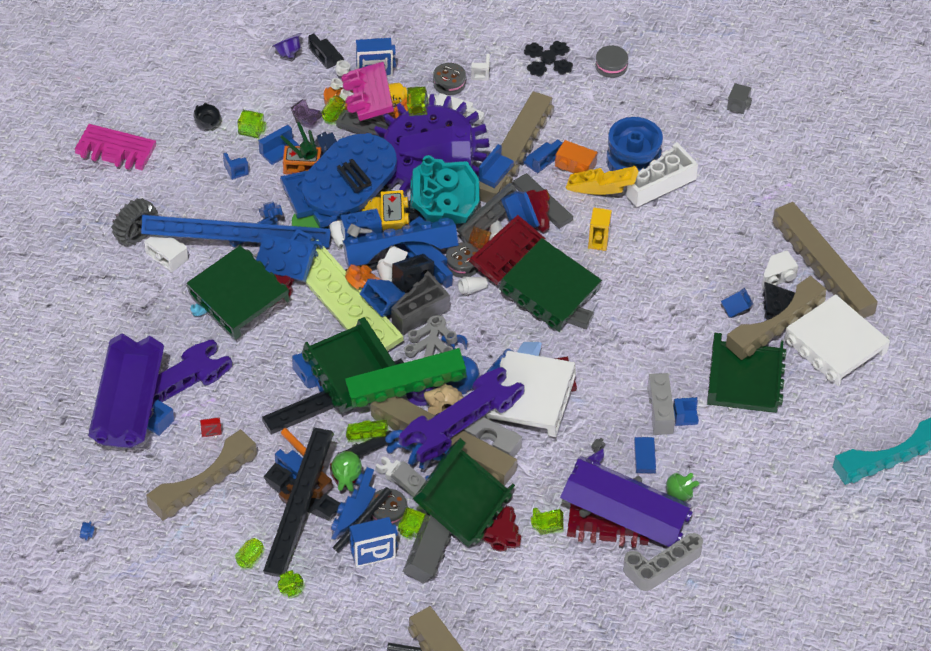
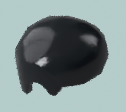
(206, 116)

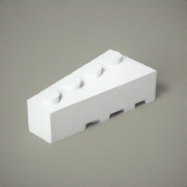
(663, 175)

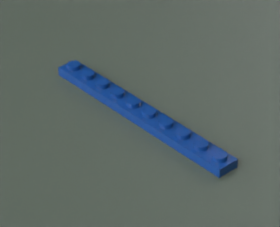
(225, 229)

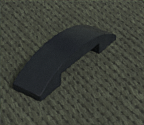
(280, 477)

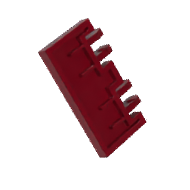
(504, 248)
(607, 529)

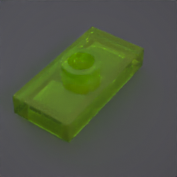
(366, 429)

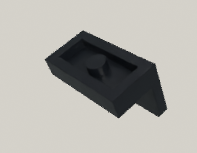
(324, 51)

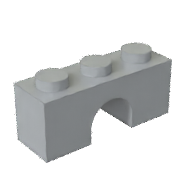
(662, 405)
(503, 439)

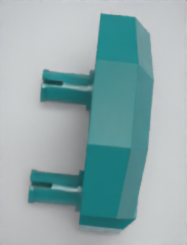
(431, 190)

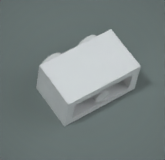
(166, 251)

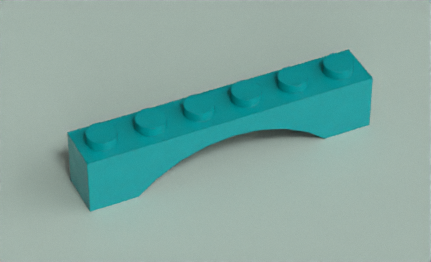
(858, 464)

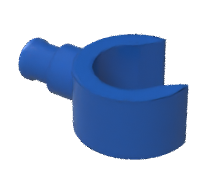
(461, 339)

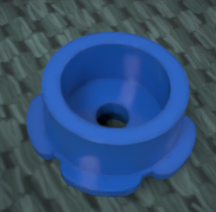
(86, 530)

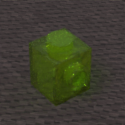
(417, 101)
(251, 124)

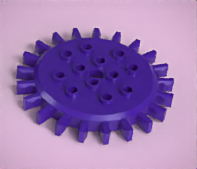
(423, 123)

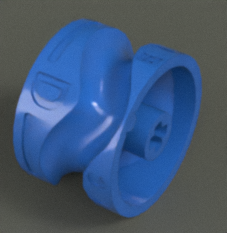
(633, 143)

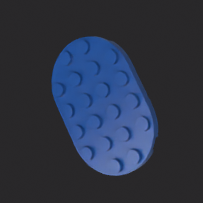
(329, 192)

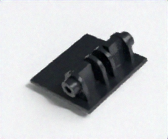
(775, 300)

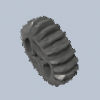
(129, 221)

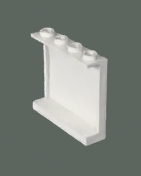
(835, 339)
(545, 390)

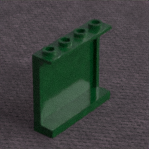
(549, 284)
(236, 290)
(346, 356)
(746, 382)
(462, 495)

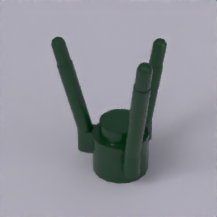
(307, 149)

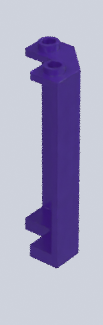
(126, 391)
(626, 501)

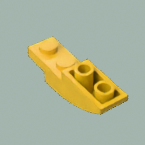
(602, 183)

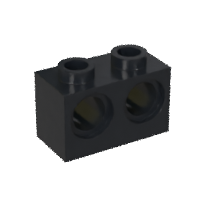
(411, 270)

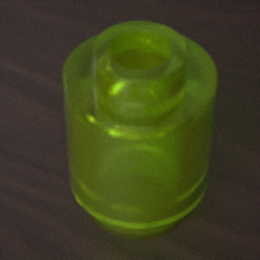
(333, 109)
(249, 553)

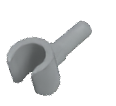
(354, 230)

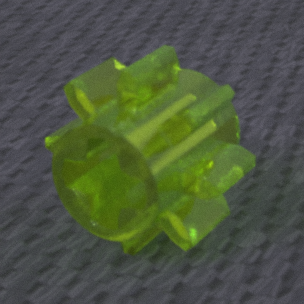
(290, 583)

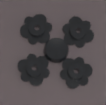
(548, 56)

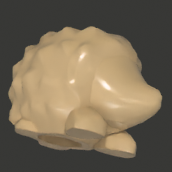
(442, 398)

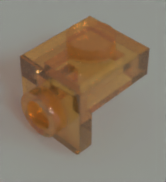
(479, 237)

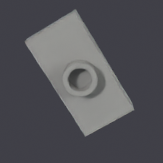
(408, 478)

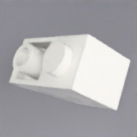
(780, 269)

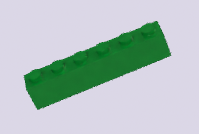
(406, 378)

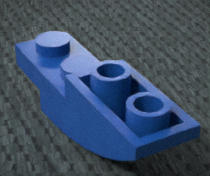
(441, 272)
(354, 505)

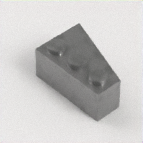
(420, 304)

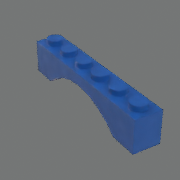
(364, 248)

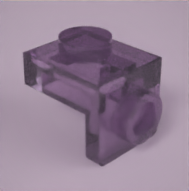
(304, 114)

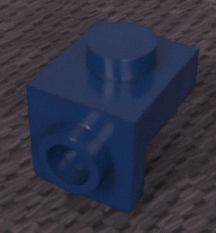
(325, 141)

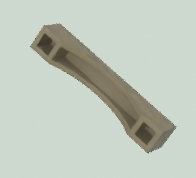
(749, 337)
(171, 497)

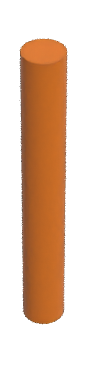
(294, 441)

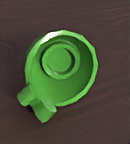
(346, 468)
(681, 486)

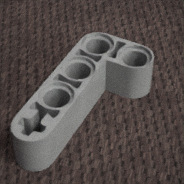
(687, 550)

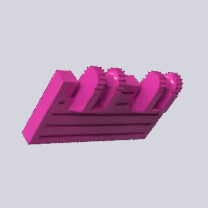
(370, 91)
(115, 147)

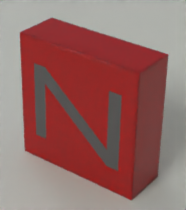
(210, 427)

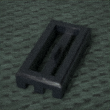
(347, 166)

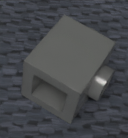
(739, 98)

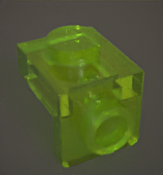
(547, 521)
(410, 523)

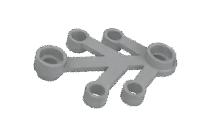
(435, 325)

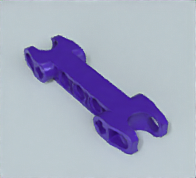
(193, 368)
(436, 432)

